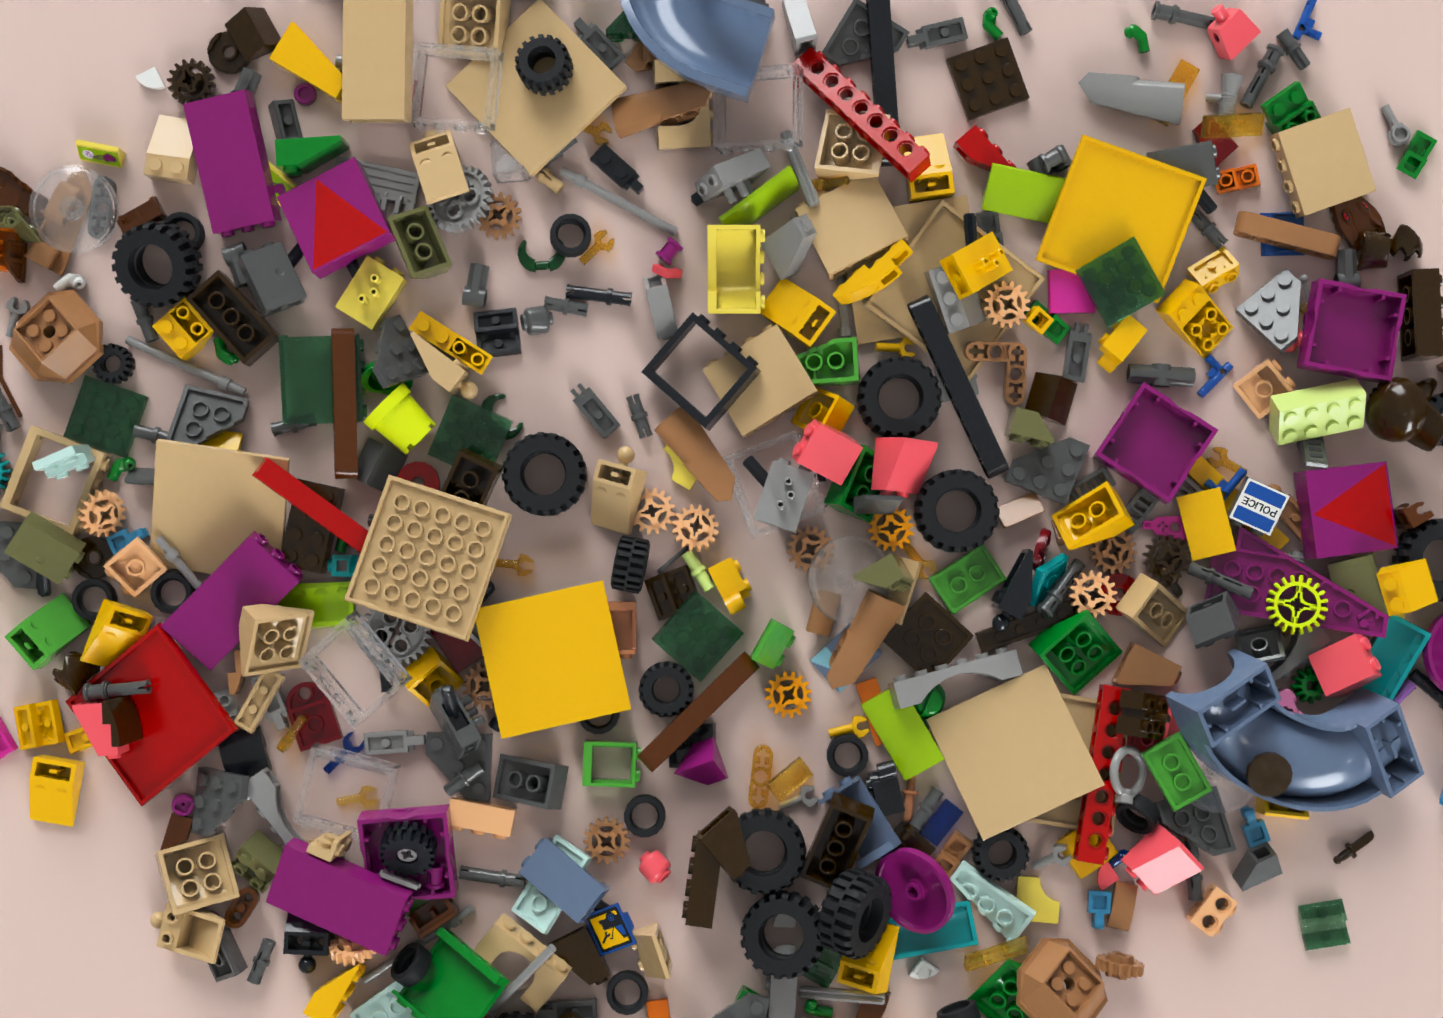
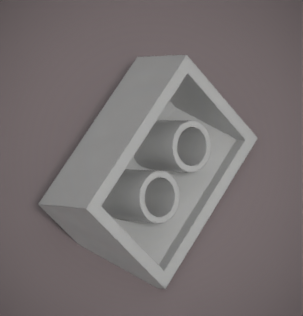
(954, 313)

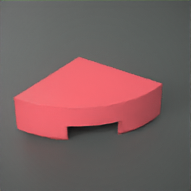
(667, 273)
(1106, 876)

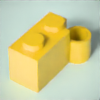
(1119, 342)
(730, 584)

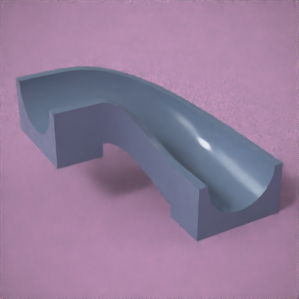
(705, 40)
(1334, 756)

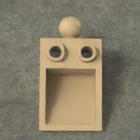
(438, 166)
(447, 373)
(618, 498)
(190, 933)

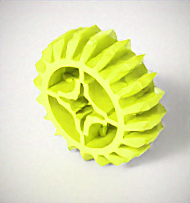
(1294, 619)

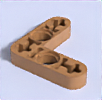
(1005, 356)

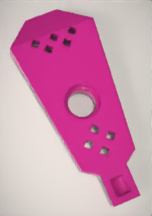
(1168, 520)

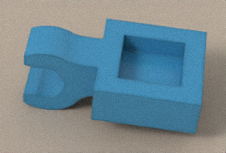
(122, 538)
(1254, 830)
(1099, 904)

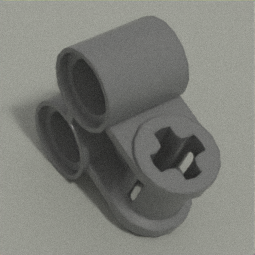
(1051, 162)

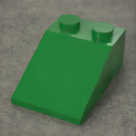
(306, 154)

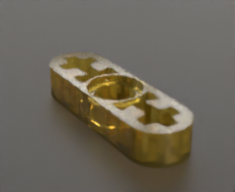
(756, 759)

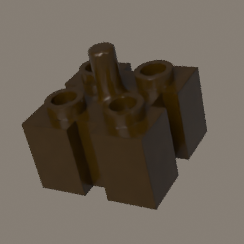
(1142, 714)

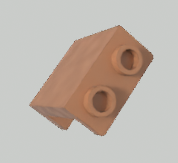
(625, 626)

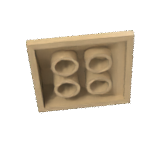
(473, 22)
(845, 151)
(272, 638)
(197, 874)

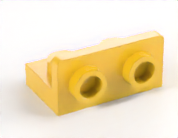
(1214, 270)

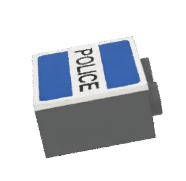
(1257, 506)

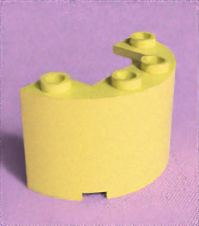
(735, 269)

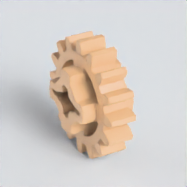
(995, 297)
(111, 517)
(654, 520)
(703, 529)
(1095, 585)
(348, 952)

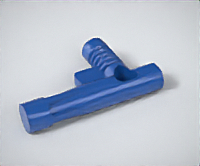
(1307, 23)
(1214, 375)
(1227, 487)

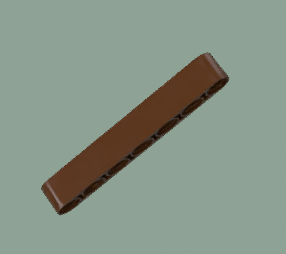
(344, 403)
(698, 711)

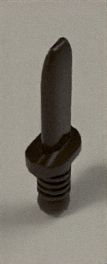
(1170, 580)
(1353, 848)

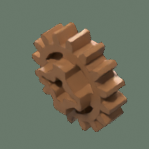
(505, 211)
(804, 540)
(1116, 558)
(478, 678)
(600, 847)
(1119, 965)

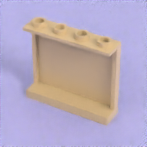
(1322, 163)
(853, 226)
(776, 389)

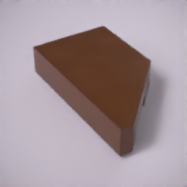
(14, 258)
(177, 830)

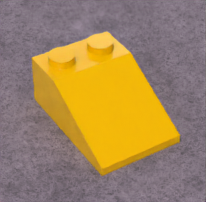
(1093, 517)

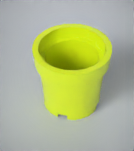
(400, 419)

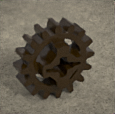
(182, 79)
(1163, 548)

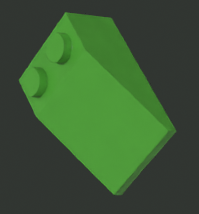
(772, 644)

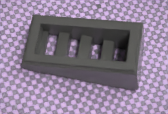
(1313, 452)
(1107, 475)
(1147, 508)

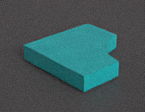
(1046, 576)

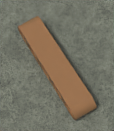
(1287, 235)

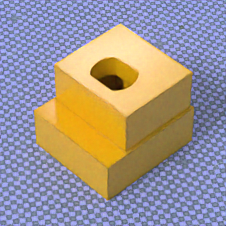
(1043, 322)

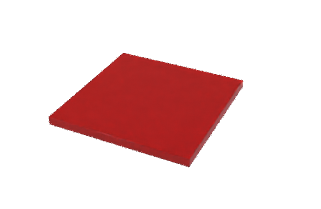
(177, 719)

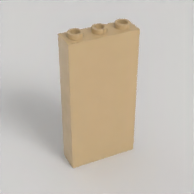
(377, 61)

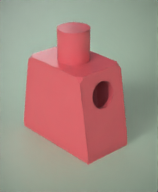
(1231, 31)

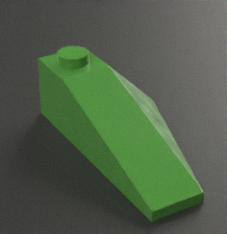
(833, 363)

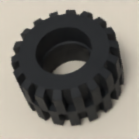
(536, 50)
(630, 564)
(660, 708)
(1008, 869)

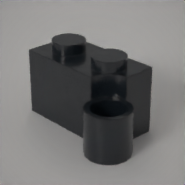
(886, 788)

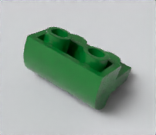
(1289, 109)

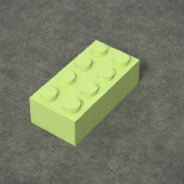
(1317, 411)

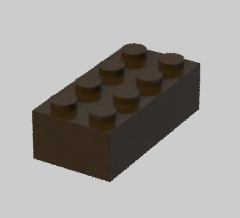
(233, 318)
(1422, 318)
(472, 477)
(307, 541)
(837, 839)
(701, 887)

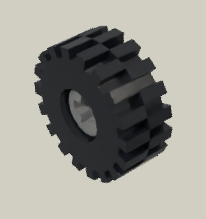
(406, 837)

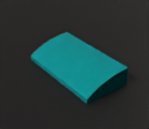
(1396, 654)
(955, 934)

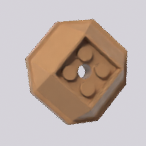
(73, 346)
(1042, 978)

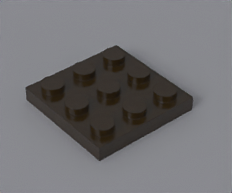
(987, 79)
(928, 635)

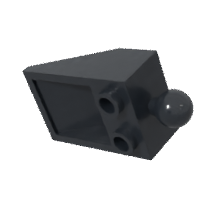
(1015, 593)
(310, 946)

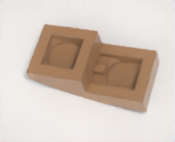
(235, 679)
(953, 851)
(1122, 905)

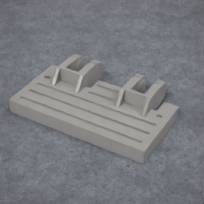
(391, 185)

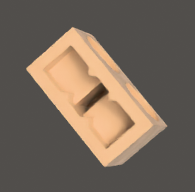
(1208, 907)

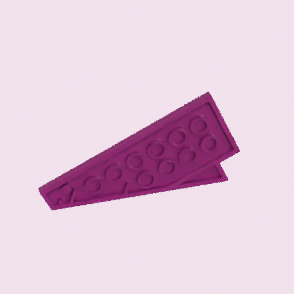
(1262, 565)

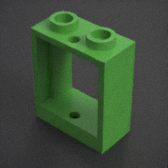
(588, 752)

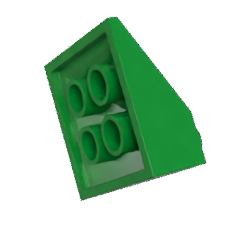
(1076, 650)
(998, 993)

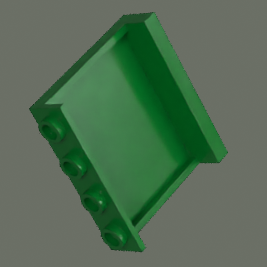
(456, 984)

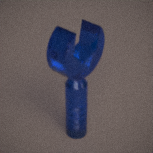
(347, 744)

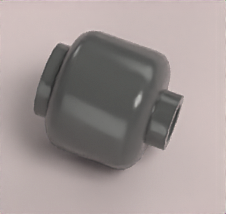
(536, 320)

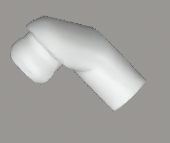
(70, 280)

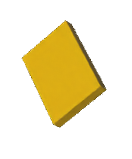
(1206, 523)

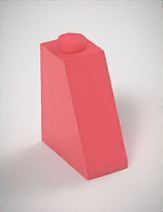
(99, 734)

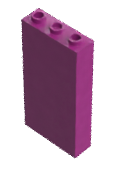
(232, 163)
(211, 615)
(340, 897)

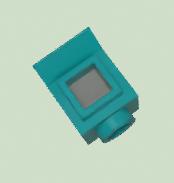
(342, 565)

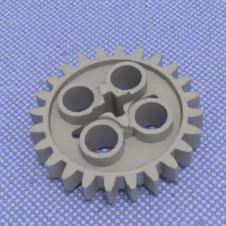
(468, 205)
(414, 638)

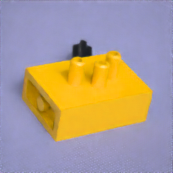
(977, 262)

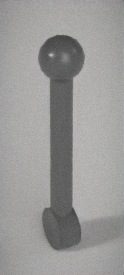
(661, 569)

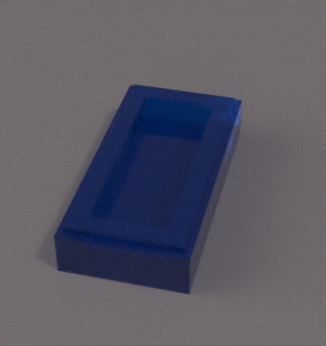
(941, 822)

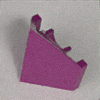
(703, 763)

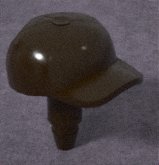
(1402, 413)

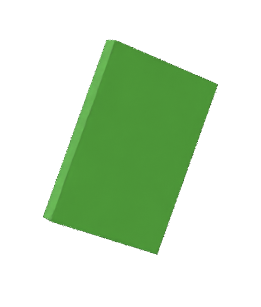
(967, 579)
(1176, 771)

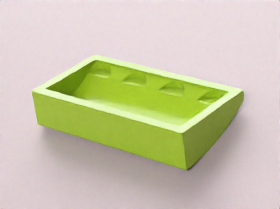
(1021, 193)
(762, 199)
(324, 599)
(902, 735)

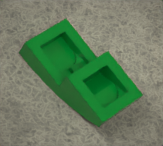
(1416, 154)
(1058, 327)

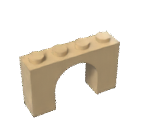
(688, 136)
(510, 936)

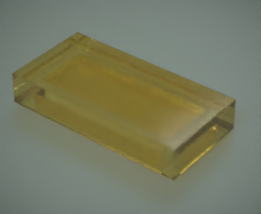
(789, 779)

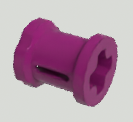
(669, 250)
(435, 876)

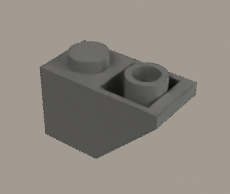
(1257, 867)

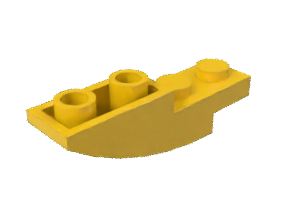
(868, 281)
(451, 342)

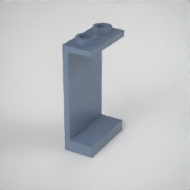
(880, 835)
(563, 880)

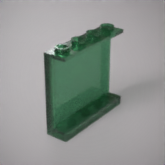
(308, 380)

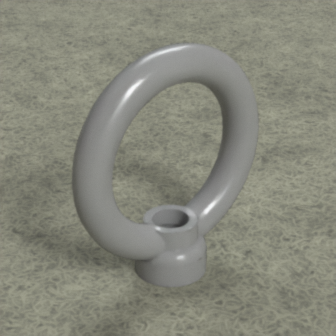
(1126, 795)

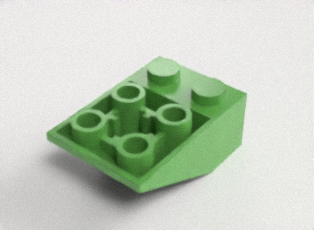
(47, 632)

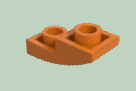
(1238, 179)

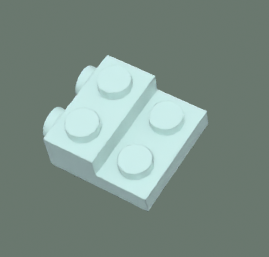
(63, 461)

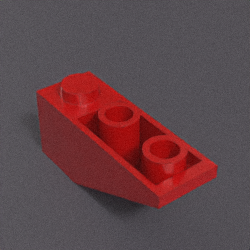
(979, 151)

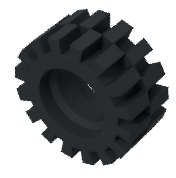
(124, 370)

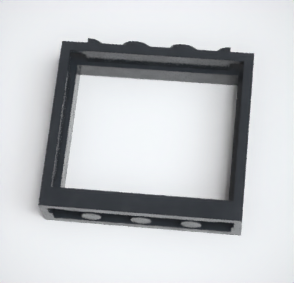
(730, 397)

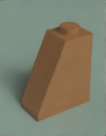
(1145, 667)

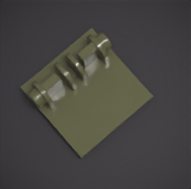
(13, 218)

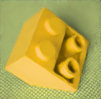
(184, 330)

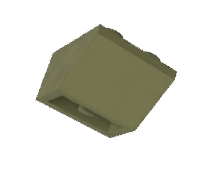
(1029, 427)
(257, 861)

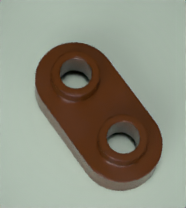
(242, 906)

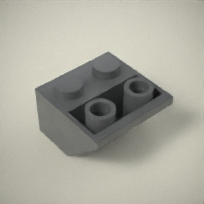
(1213, 620)

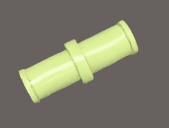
(698, 571)

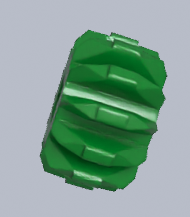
(1301, 683)

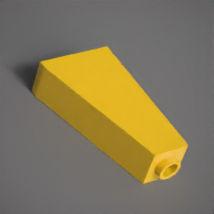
(305, 61)

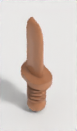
(909, 799)

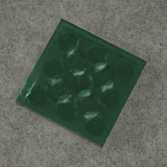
(1120, 282)
(105, 416)
(470, 428)
(697, 635)

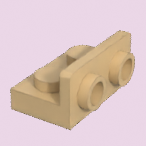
(330, 846)

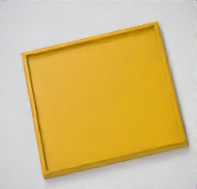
(1118, 197)
(552, 659)

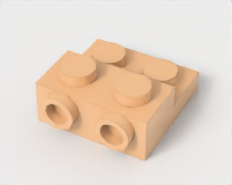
(1261, 384)
(135, 567)

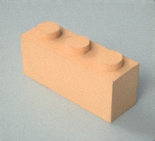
(482, 817)

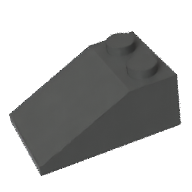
(530, 782)

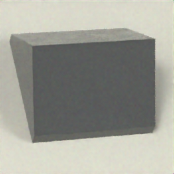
(378, 462)
(1261, 642)
(229, 959)

